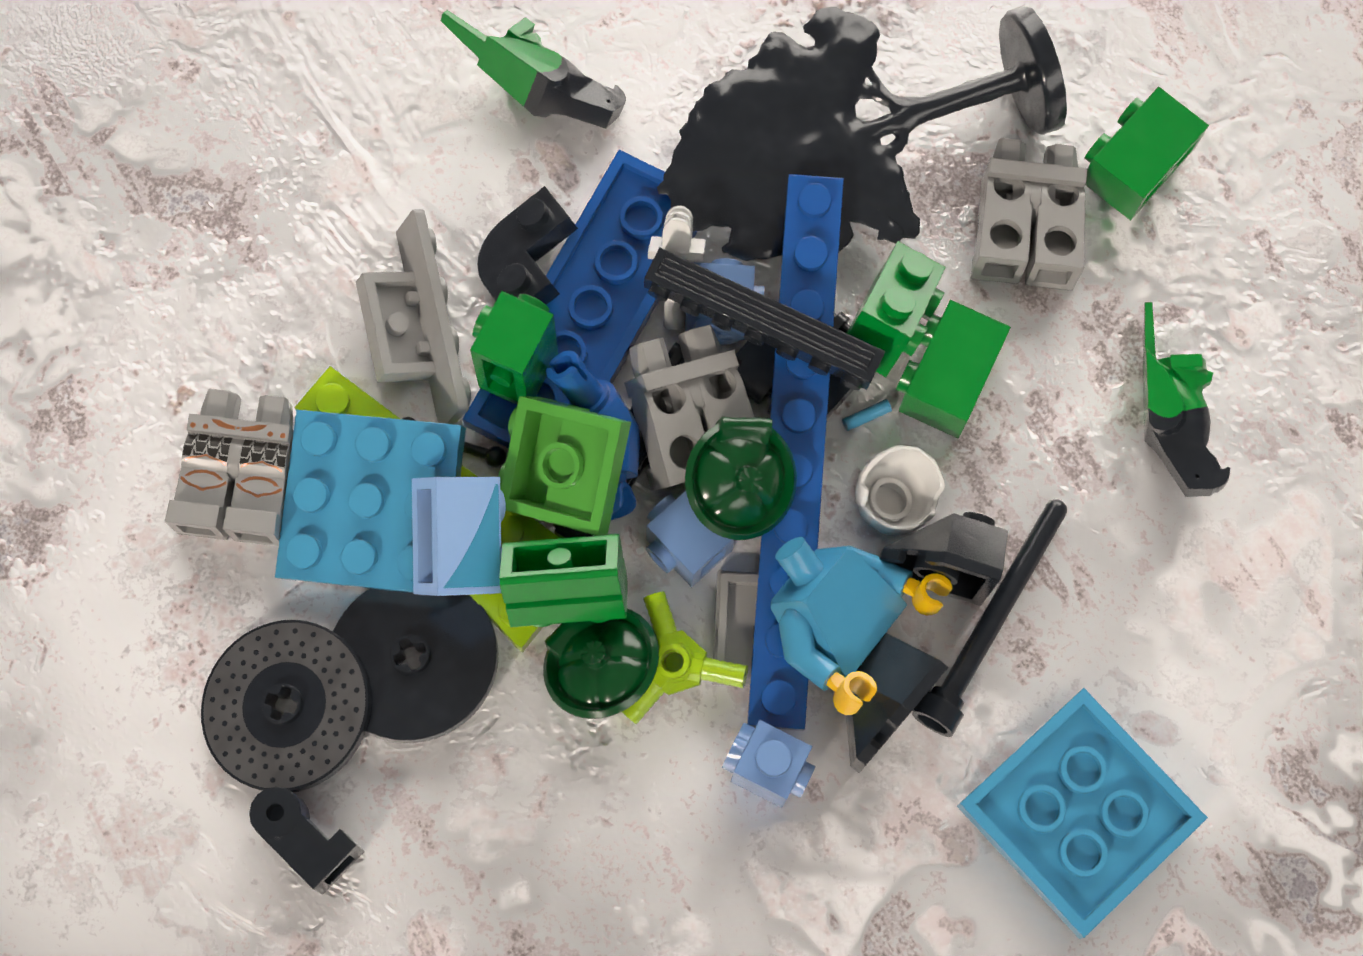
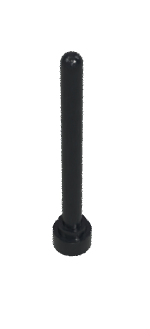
(942, 706)

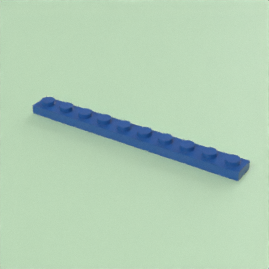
(800, 417)

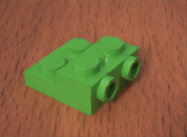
(563, 464)

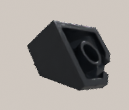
(961, 548)
(902, 680)

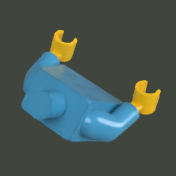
(839, 611)

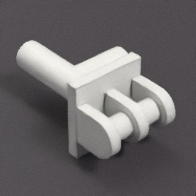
(679, 241)

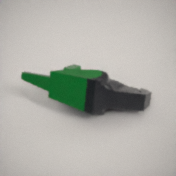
(537, 75)
(1178, 416)

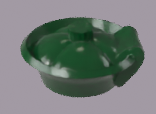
(741, 478)
(600, 666)

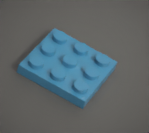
(353, 496)
(1082, 813)

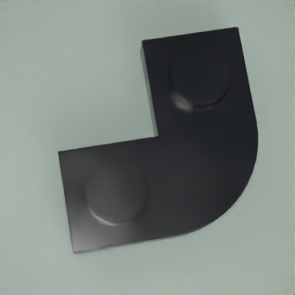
(520, 240)

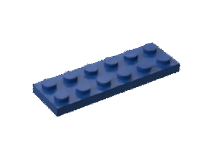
(599, 284)

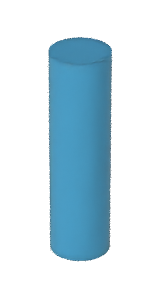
(866, 415)

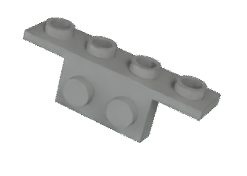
(411, 324)

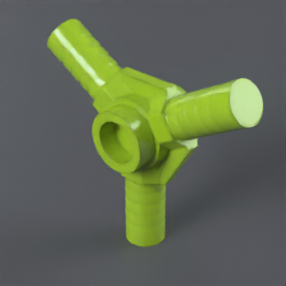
(681, 661)

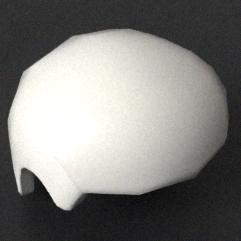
(899, 490)

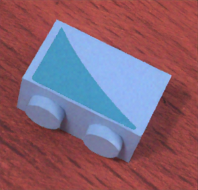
(457, 535)

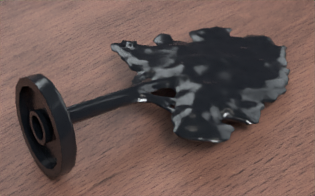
(800, 118)

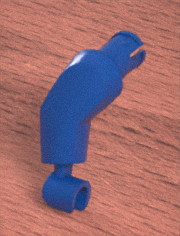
(601, 398)

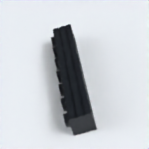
(762, 320)

